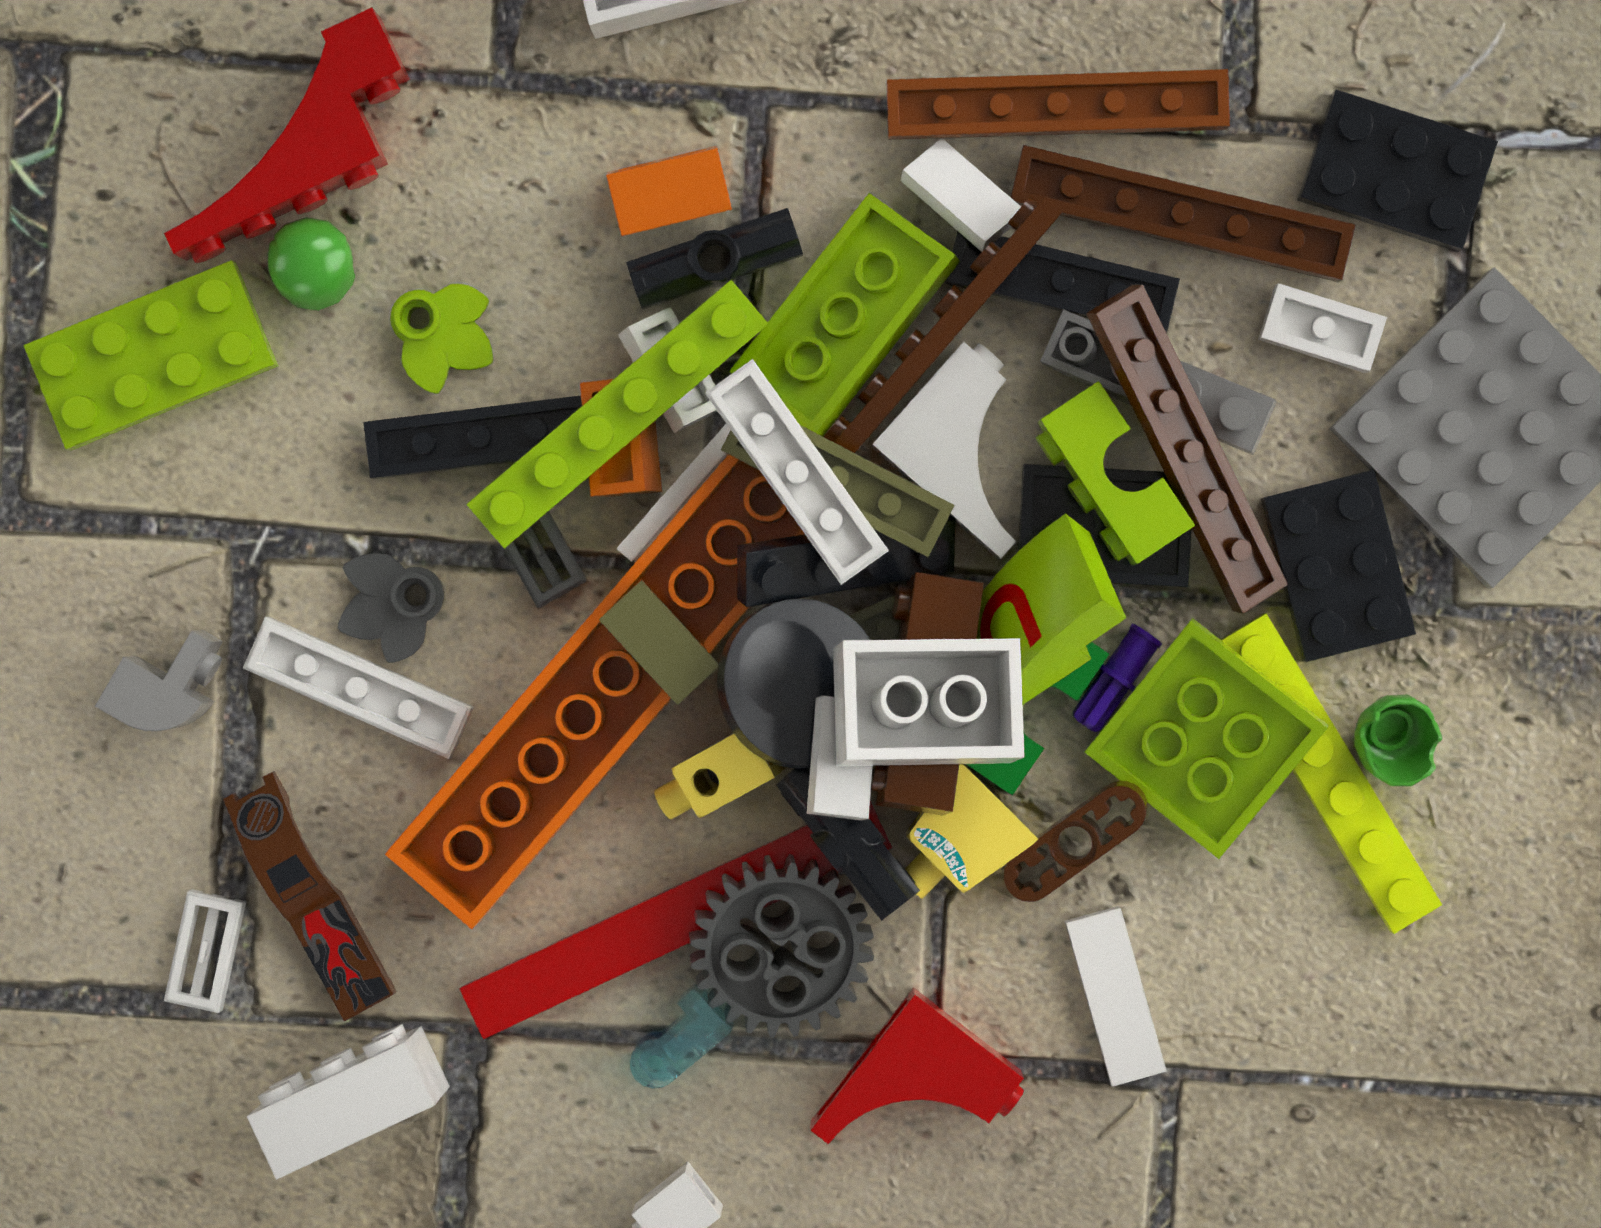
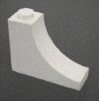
(939, 439)

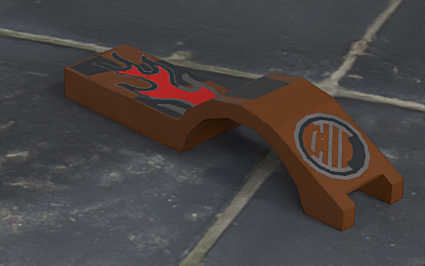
(308, 899)

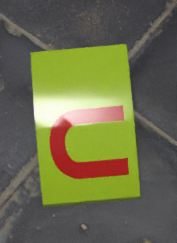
(1054, 601)

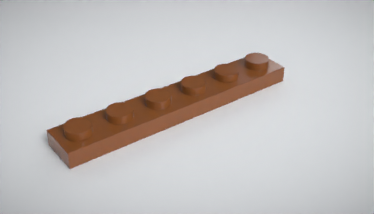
(1058, 104)

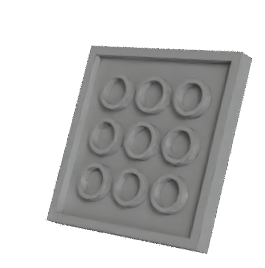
(1484, 428)

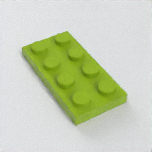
(848, 312)
(150, 355)

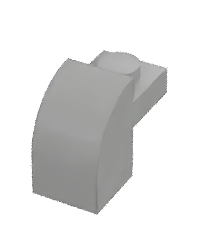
(160, 700)

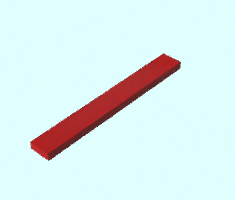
(622, 939)

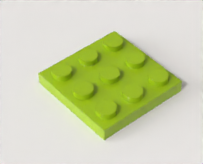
(1206, 738)

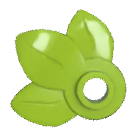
(447, 340)

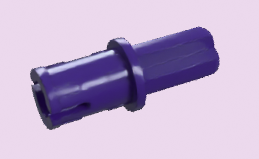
(1116, 678)

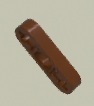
(1117, 828)

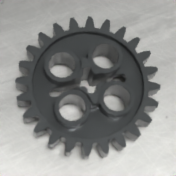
(750, 983)

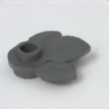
(383, 604)

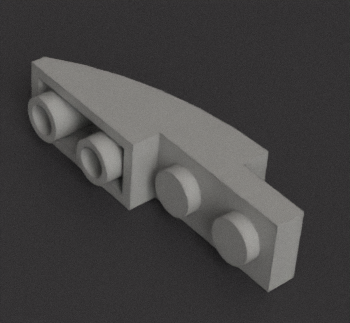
(1233, 410)

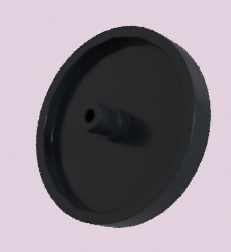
(775, 673)

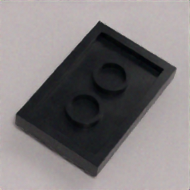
(1397, 170)
(1047, 498)
(1338, 566)

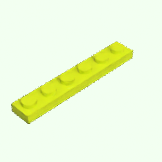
(1343, 792)

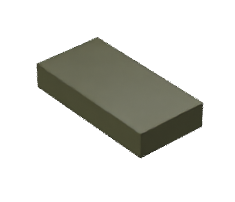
(659, 642)

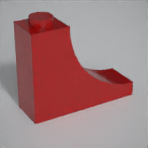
(922, 1057)

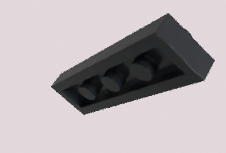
(1066, 280)
(461, 437)
(794, 569)

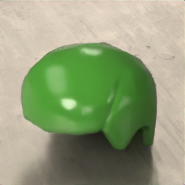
(311, 263)
(1397, 740)

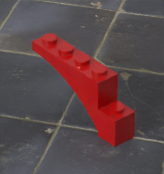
(319, 149)

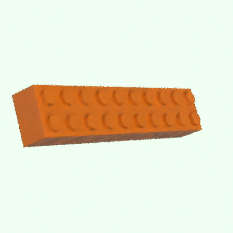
(584, 705)

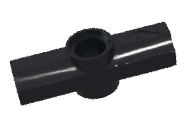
(677, 270)
(853, 849)

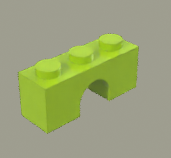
(1134, 521)

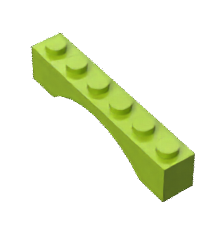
(617, 414)

